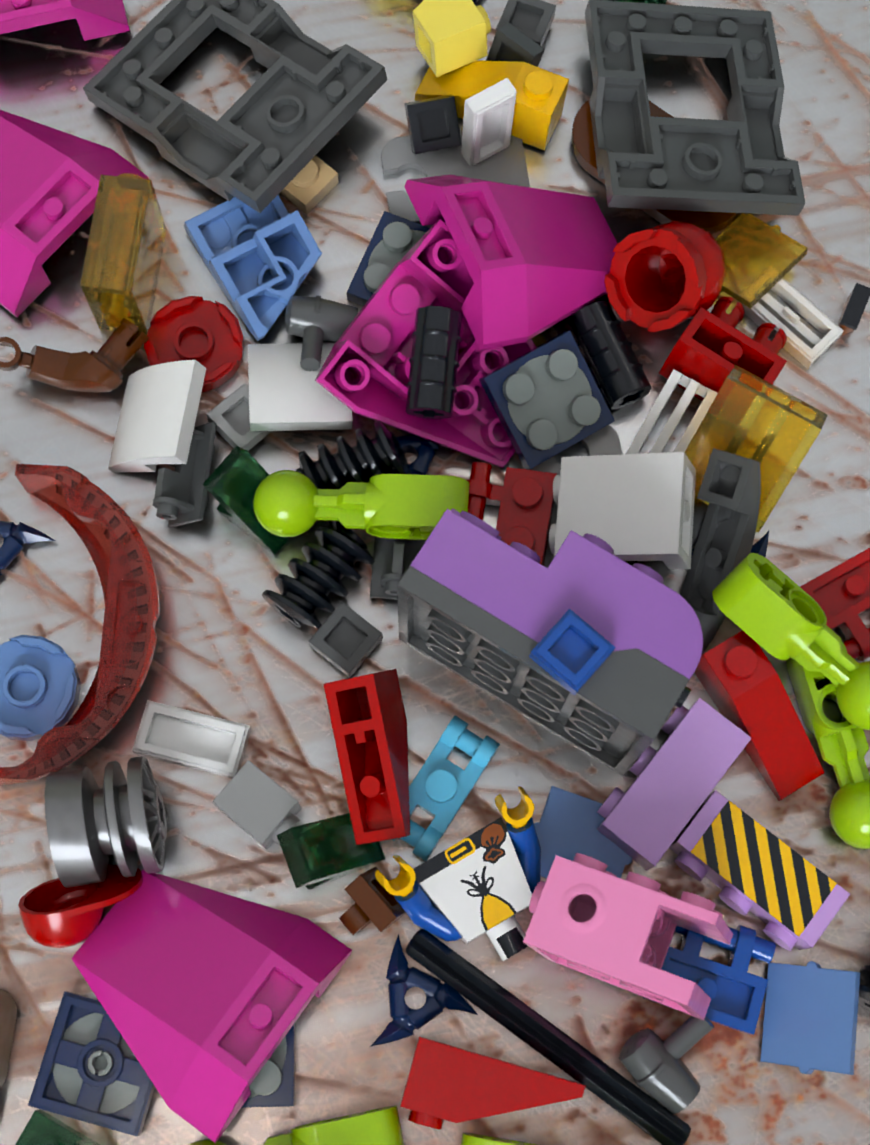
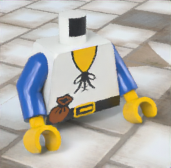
(476, 882)

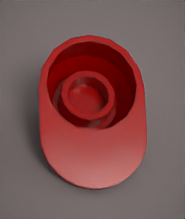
(68, 916)

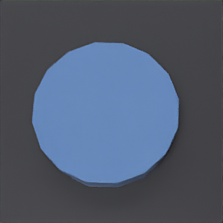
(36, 687)

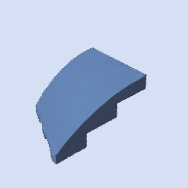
(255, 257)

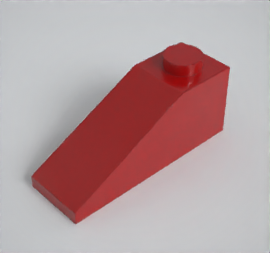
(755, 701)
(372, 753)
(470, 1086)

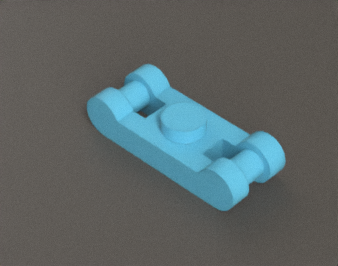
(443, 786)

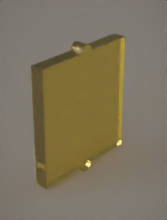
(756, 257)

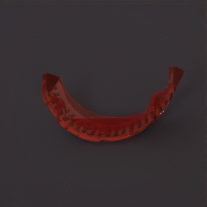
(129, 615)

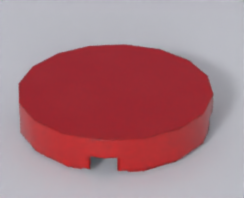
(199, 332)

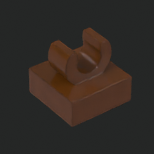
(371, 905)

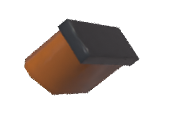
(854, 308)

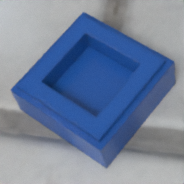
(572, 652)

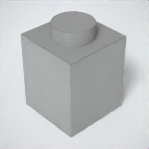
(258, 805)

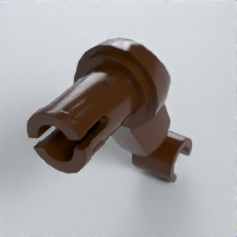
(80, 370)

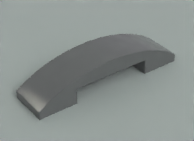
(726, 535)

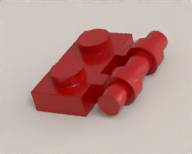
(524, 504)
(843, 597)

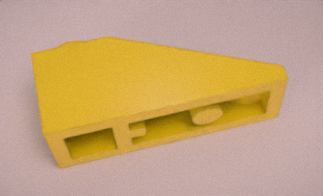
(538, 95)

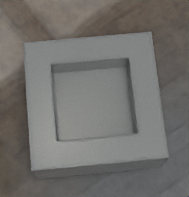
(234, 421)

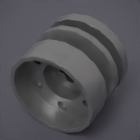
(94, 822)

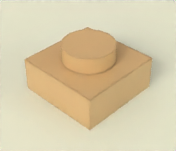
(311, 185)

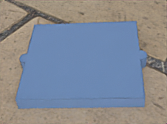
(570, 828)
(810, 1018)

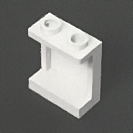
(629, 501)

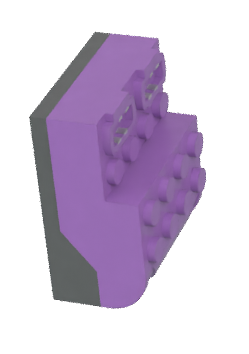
(490, 603)

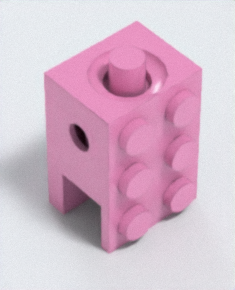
(619, 929)

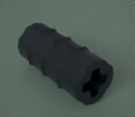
(610, 354)
(434, 362)

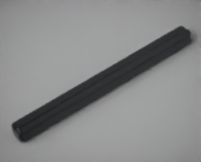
(548, 1040)

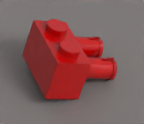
(714, 346)

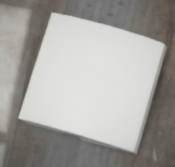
(287, 395)
(157, 416)

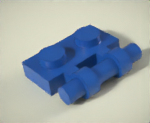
(733, 991)

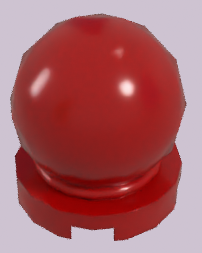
(665, 275)

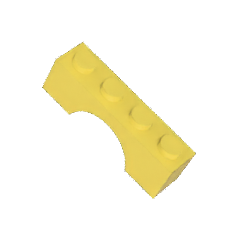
(450, 33)

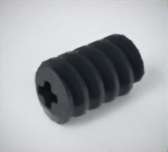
(355, 463)
(319, 575)

